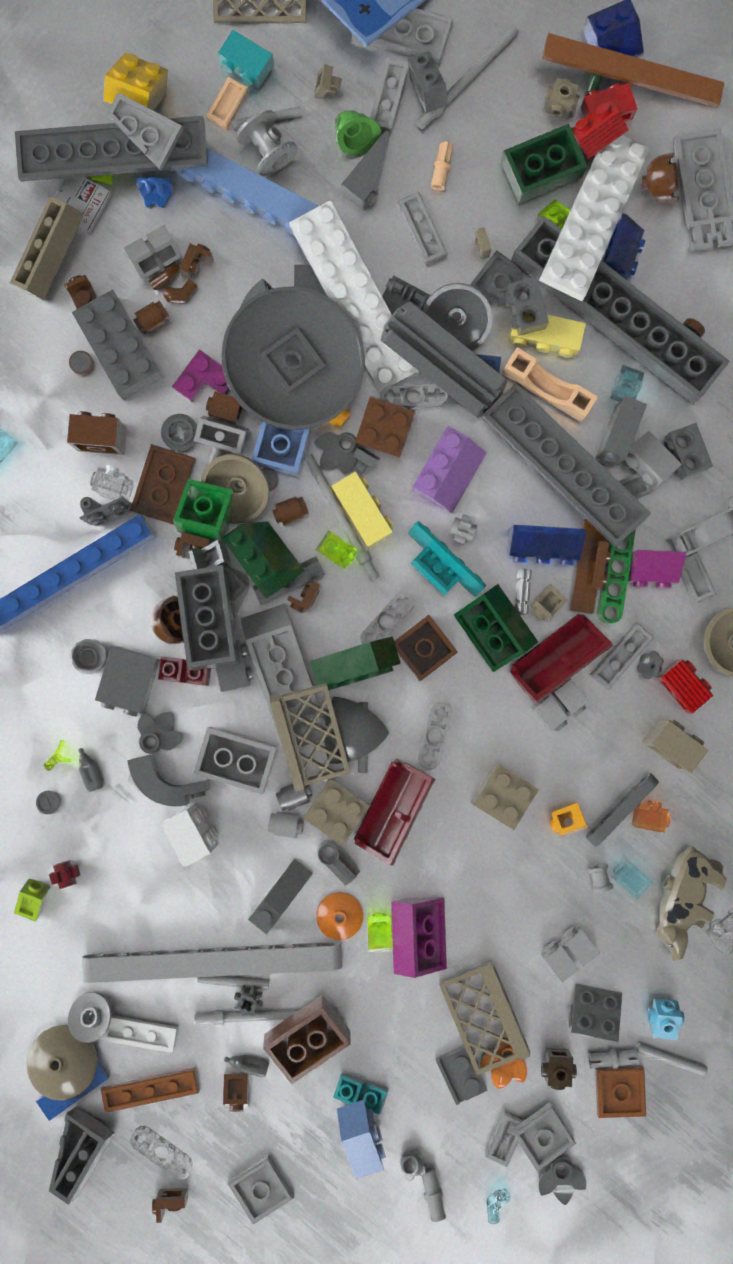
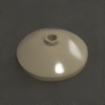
(248, 500)
(718, 642)
(75, 1059)

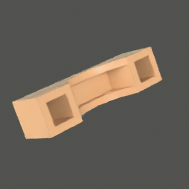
(532, 376)

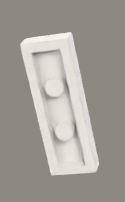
(141, 1034)

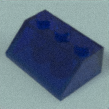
(545, 544)

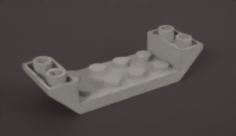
(280, 663)

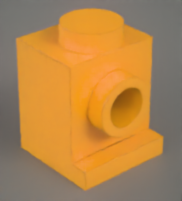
(573, 812)

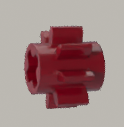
(64, 874)

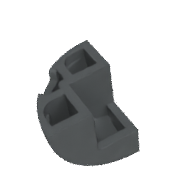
(358, 728)

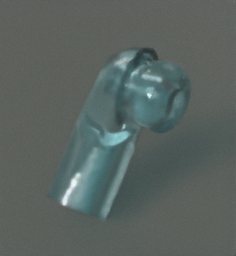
(495, 1202)

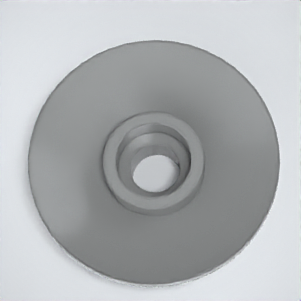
(81, 1015)

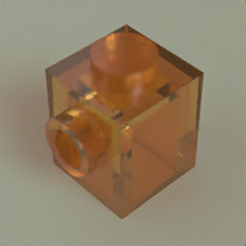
(651, 816)

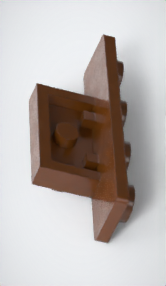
(590, 570)

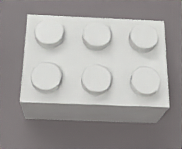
(190, 834)

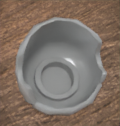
(88, 656)

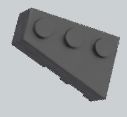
(79, 1153)

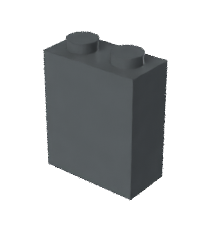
(621, 431)
(127, 680)

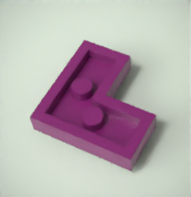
(198, 372)

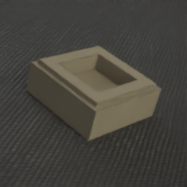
(482, 243)

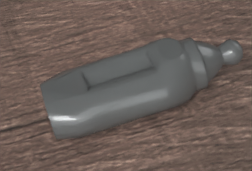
(89, 772)
(248, 1065)

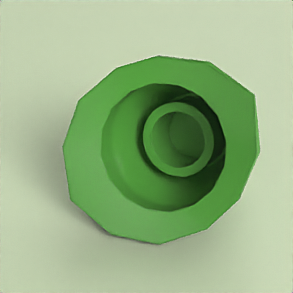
(356, 132)

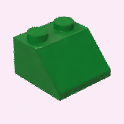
(204, 510)

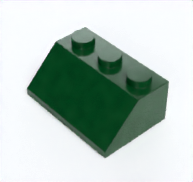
(263, 556)
(496, 628)

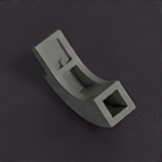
(156, 788)

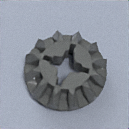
(169, 429)

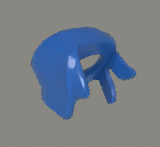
(155, 190)

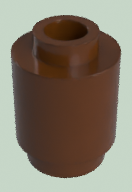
(150, 316)
(290, 510)

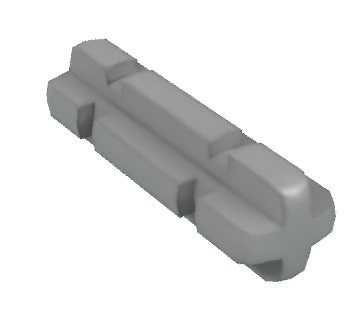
(523, 591)

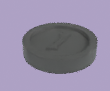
(48, 802)

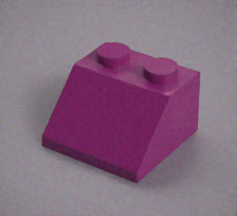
(656, 568)

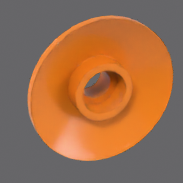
(342, 904)

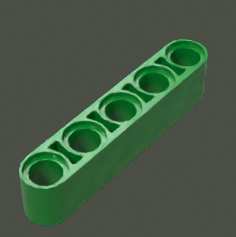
(619, 579)

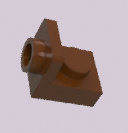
(191, 262)
(80, 290)
(193, 541)
(309, 596)
(236, 1092)
(169, 1199)

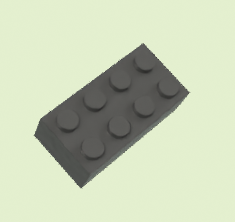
(117, 344)
(207, 618)

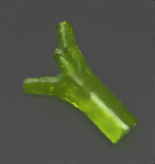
(56, 757)

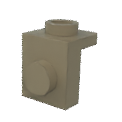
(548, 603)

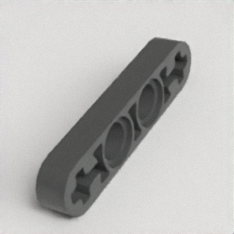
(622, 809)

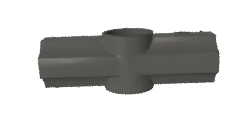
(312, 571)

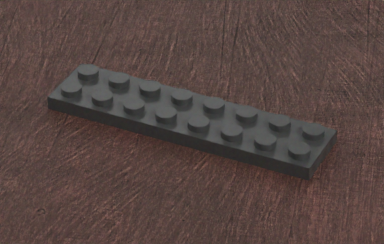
(101, 151)
(566, 465)

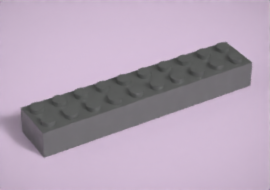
(630, 319)

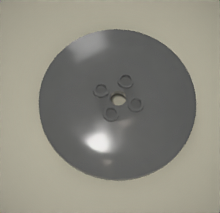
(300, 325)

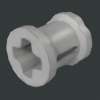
(600, 878)

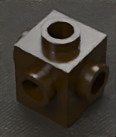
(558, 1069)

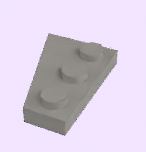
(146, 129)

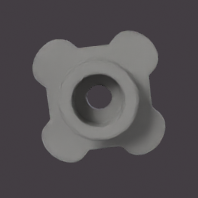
(407, 1161)

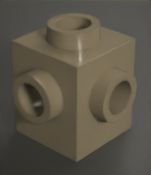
(562, 98)

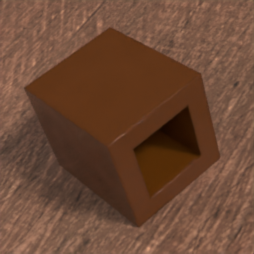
(224, 408)

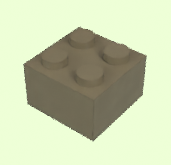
(676, 746)
(504, 796)
(336, 811)

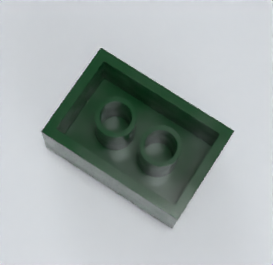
(543, 163)
(356, 663)

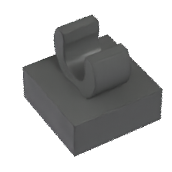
(365, 459)

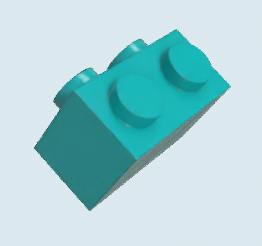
(245, 59)

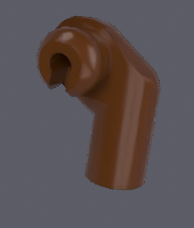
(165, 276)
(179, 295)

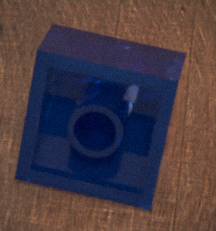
(615, 29)
(624, 246)

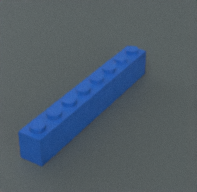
(74, 570)

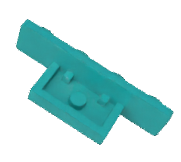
(440, 564)

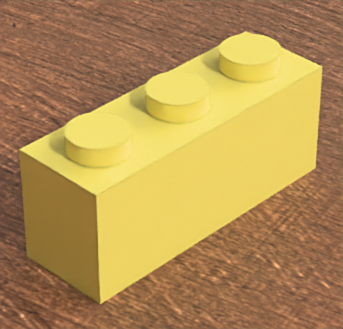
(559, 336)
(362, 509)

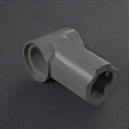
(338, 863)

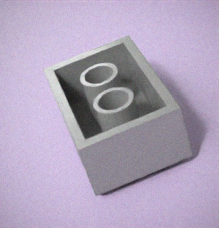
(235, 760)

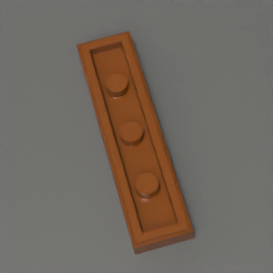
(150, 1090)

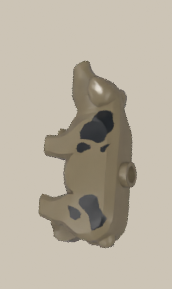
(684, 898)

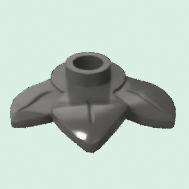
(334, 454)
(160, 729)
(561, 1182)

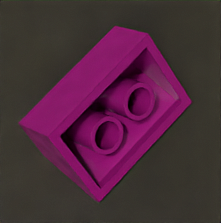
(418, 936)

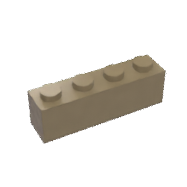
(46, 248)

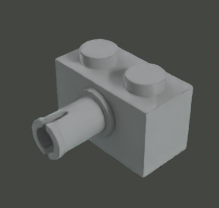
(220, 436)

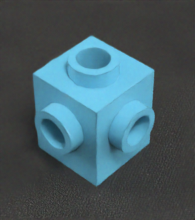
(665, 1018)

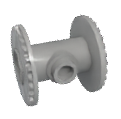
(267, 138)

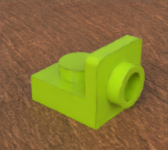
(31, 899)

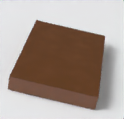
(162, 483)

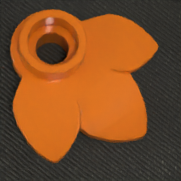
(503, 1074)

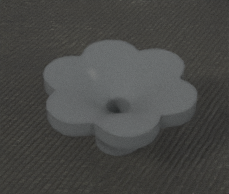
(650, 665)

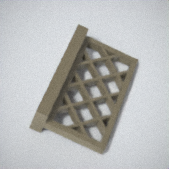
(254, 18)
(289, 741)
(504, 1010)

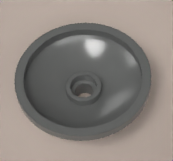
(475, 311)

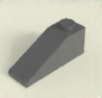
(364, 180)
(280, 896)

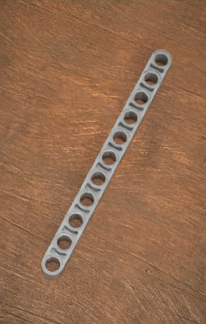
(212, 962)

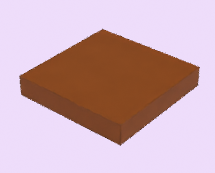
(620, 1092)

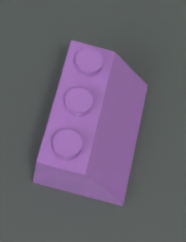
(449, 469)

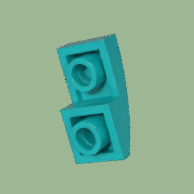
(354, 1089)

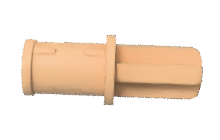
(442, 166)

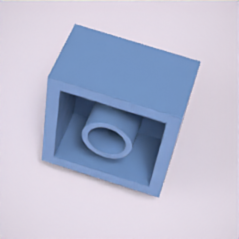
(281, 449)
(361, 1139)

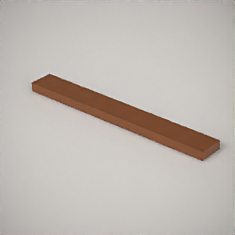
(632, 70)

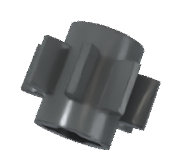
(246, 1006)

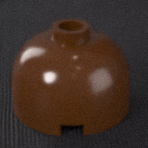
(662, 179)
(167, 621)

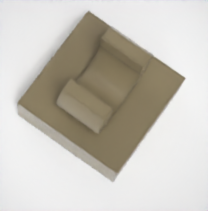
(326, 82)

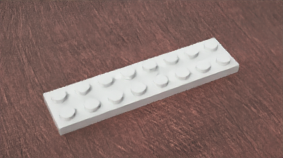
(594, 217)
(352, 287)

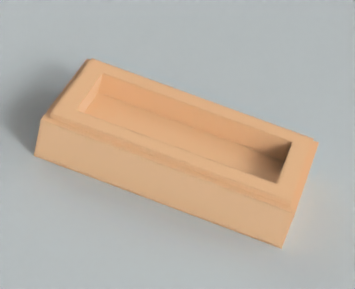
(227, 103)

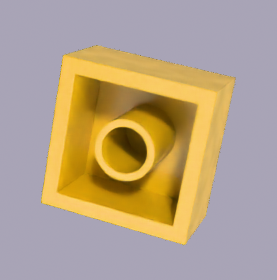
(137, 80)

